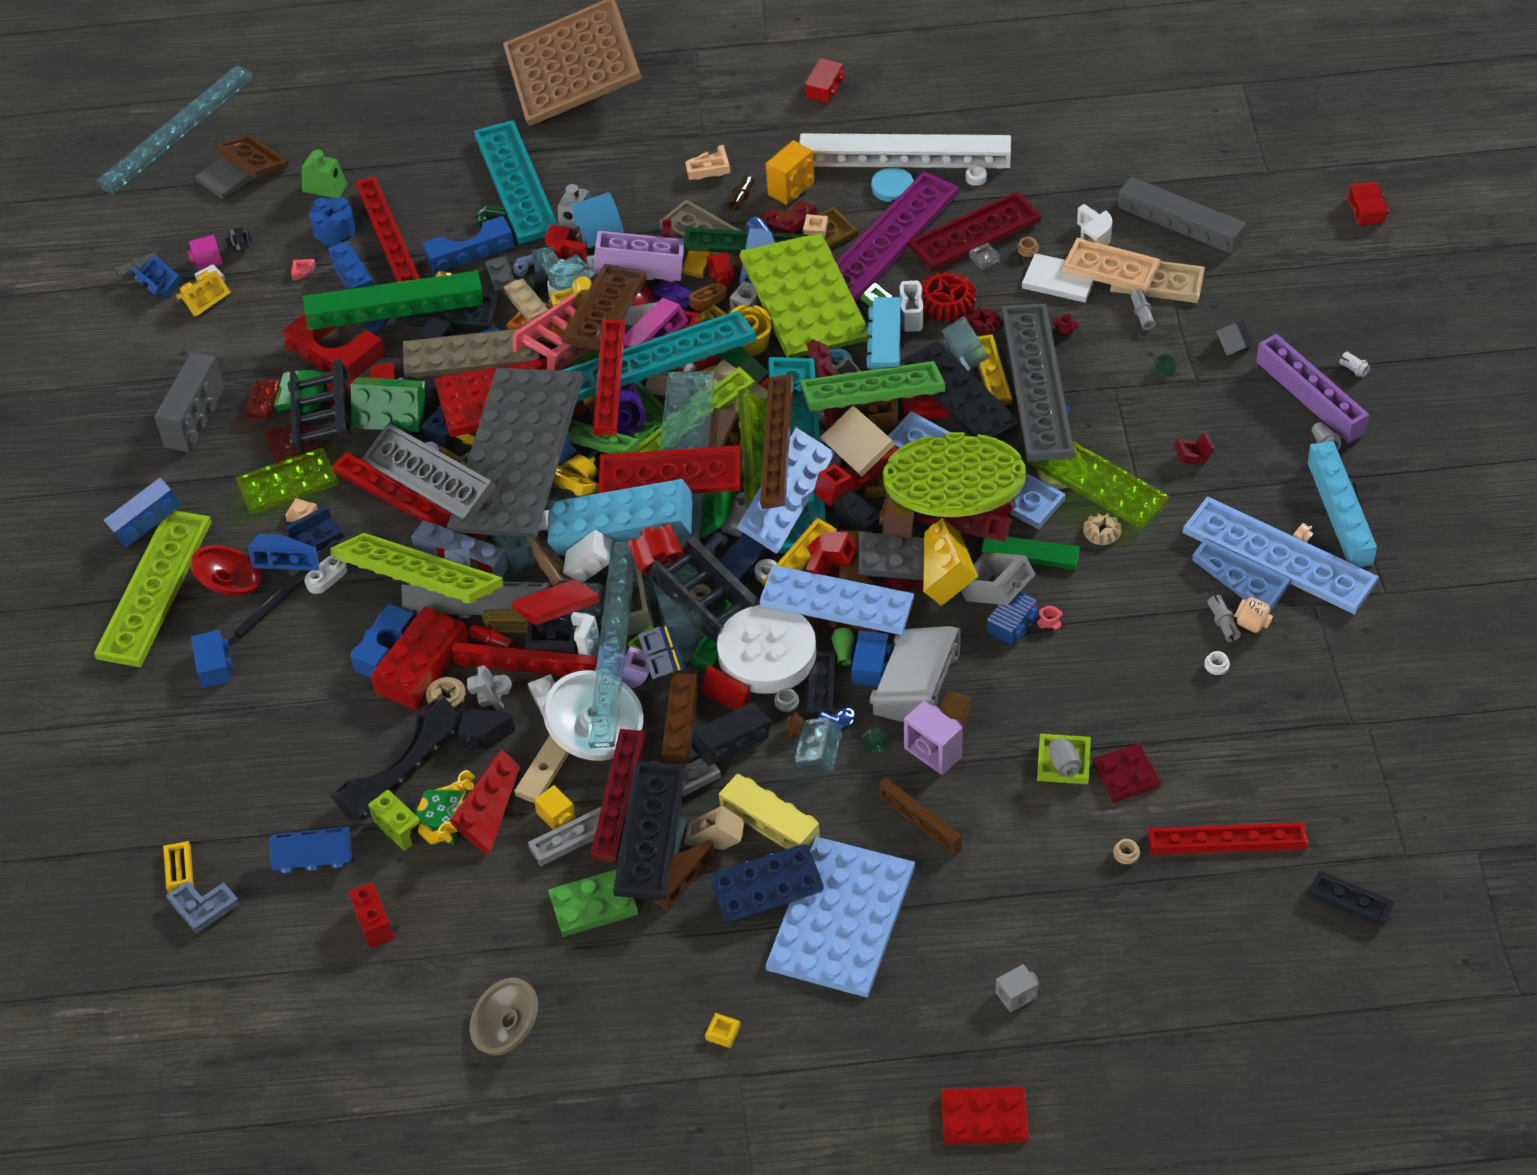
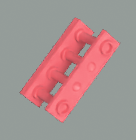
(541, 326)

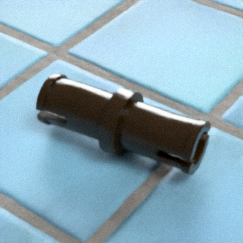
(741, 192)

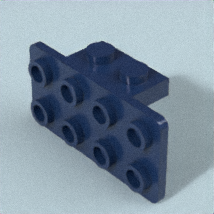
(766, 883)

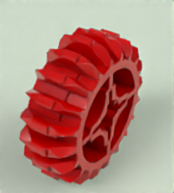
(947, 296)

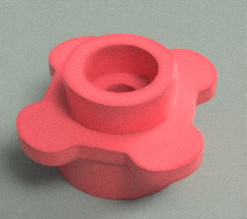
(1049, 617)

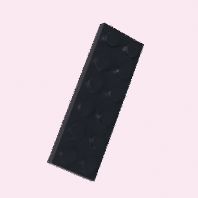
(966, 396)
(650, 831)

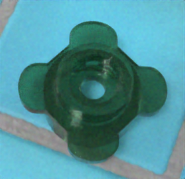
(876, 736)

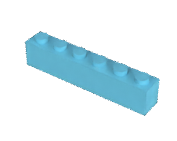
(1341, 504)

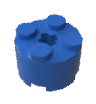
(332, 220)

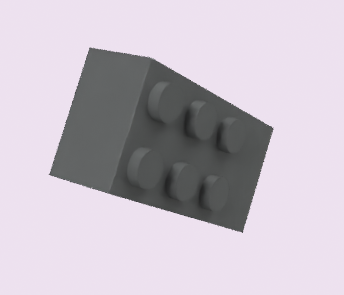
(189, 402)

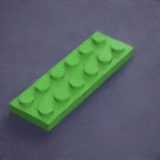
(872, 386)

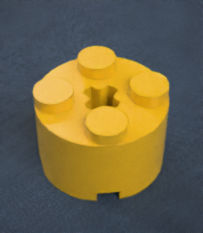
(761, 323)

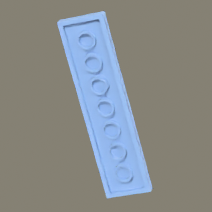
(1035, 500)
(1303, 563)

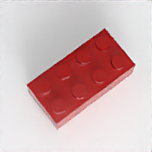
(418, 658)

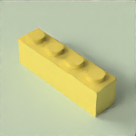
(768, 814)

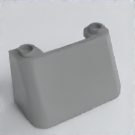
(915, 670)

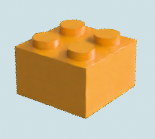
(790, 172)

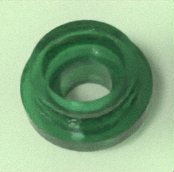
(1165, 364)

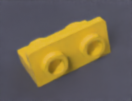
(203, 292)

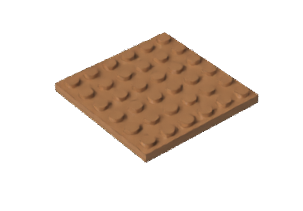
(571, 61)

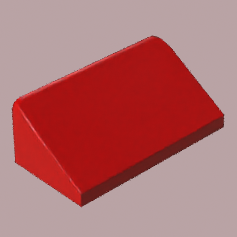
(725, 689)

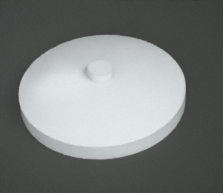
(569, 714)

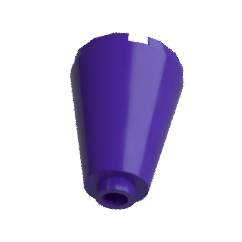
(631, 410)

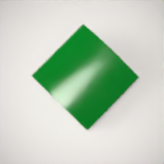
(283, 397)

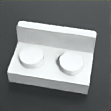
(586, 634)

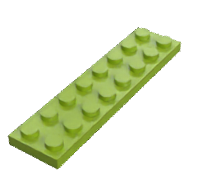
(417, 568)
(152, 589)

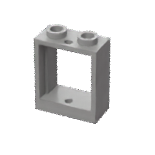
(1001, 591)

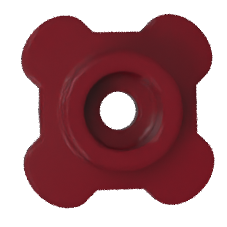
(1065, 324)

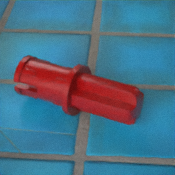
(491, 638)

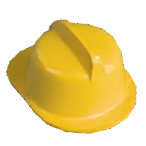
(582, 466)

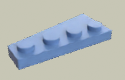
(1241, 574)

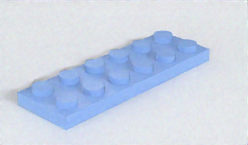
(805, 462)
(837, 599)

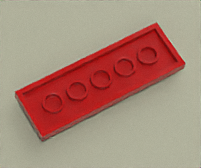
(700, 468)

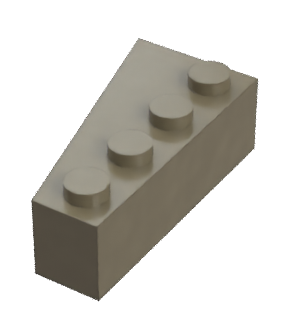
(640, 611)

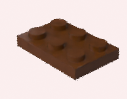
(251, 156)

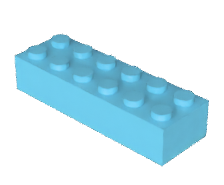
(620, 514)

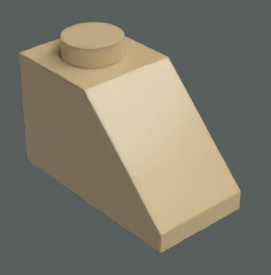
(718, 826)

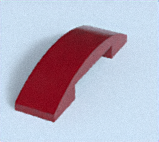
(980, 525)

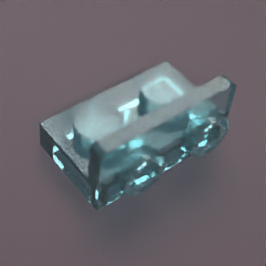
(818, 743)

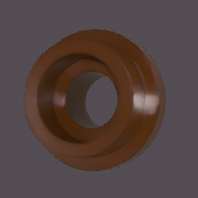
(794, 725)

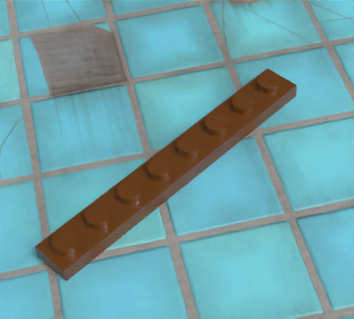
(776, 442)

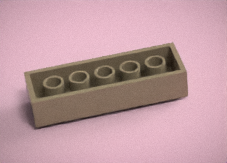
(462, 354)

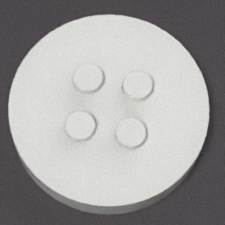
(767, 648)

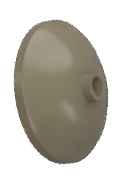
(503, 1016)

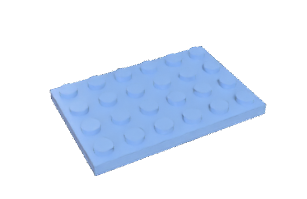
(846, 927)

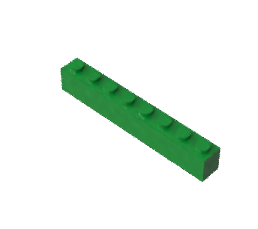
(392, 300)

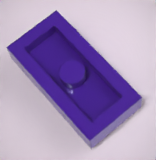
(672, 292)

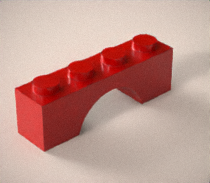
(835, 481)

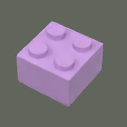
(933, 737)

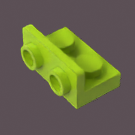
(393, 818)

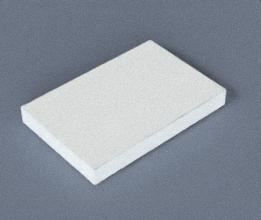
(1047, 277)

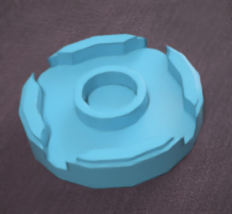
(890, 183)

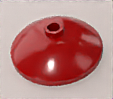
(225, 570)

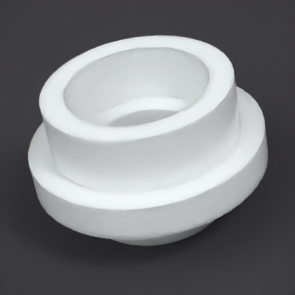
(1217, 658)

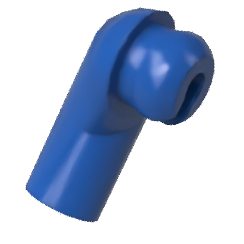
(841, 719)

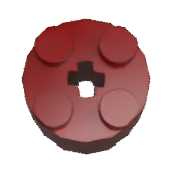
(655, 545)

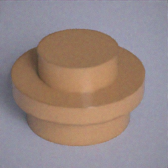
(1027, 247)

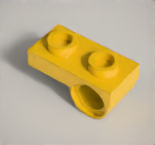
(579, 285)

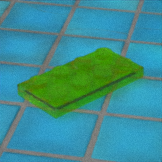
(286, 481)

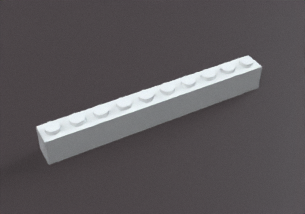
(909, 150)

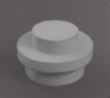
(786, 700)

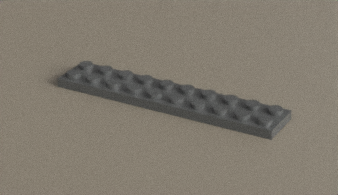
(1037, 383)

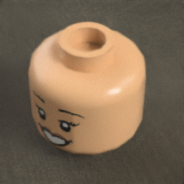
(1253, 614)

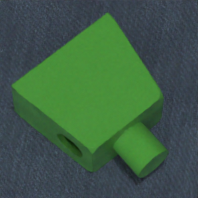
(322, 176)

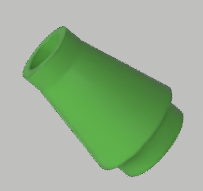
(843, 644)

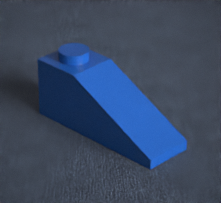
(281, 552)

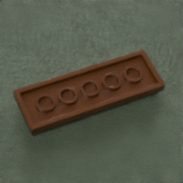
(606, 300)

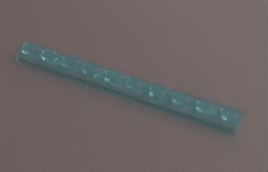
(174, 129)
(612, 647)

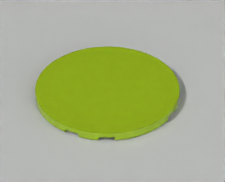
(954, 475)

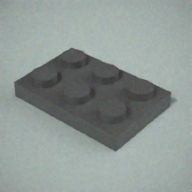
(890, 556)

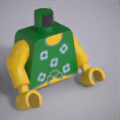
(437, 808)

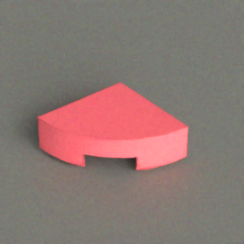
(302, 268)

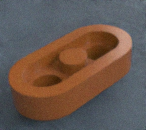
(707, 296)

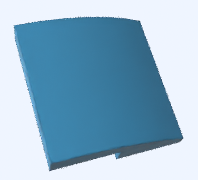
(596, 215)

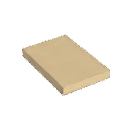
(857, 441)

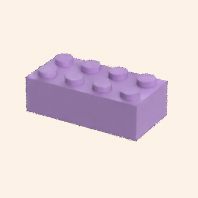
(655, 255)

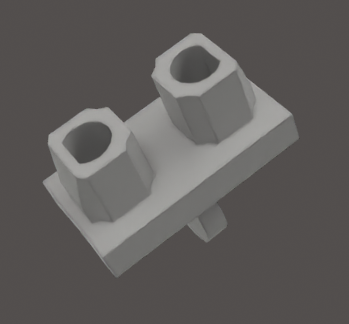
(489, 688)

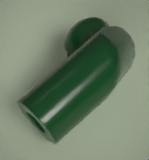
(488, 212)

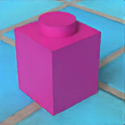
(204, 252)

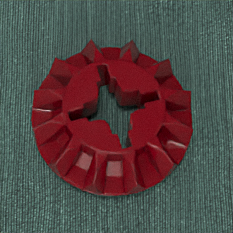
(991, 325)

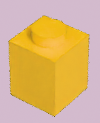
(554, 807)

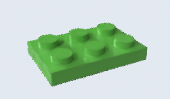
(589, 904)

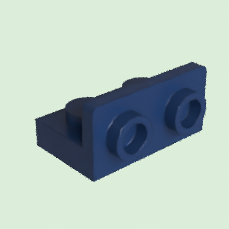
(315, 529)

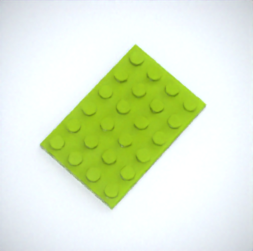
(804, 294)

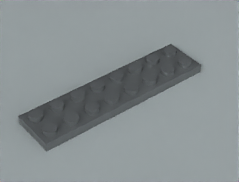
(429, 473)

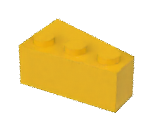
(946, 562)

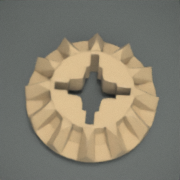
(1108, 535)
(450, 686)

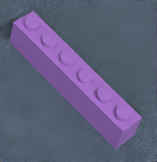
(1312, 388)

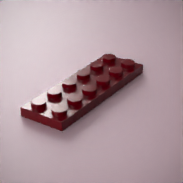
(982, 226)

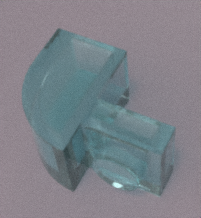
(562, 274)

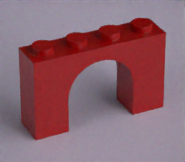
(356, 355)

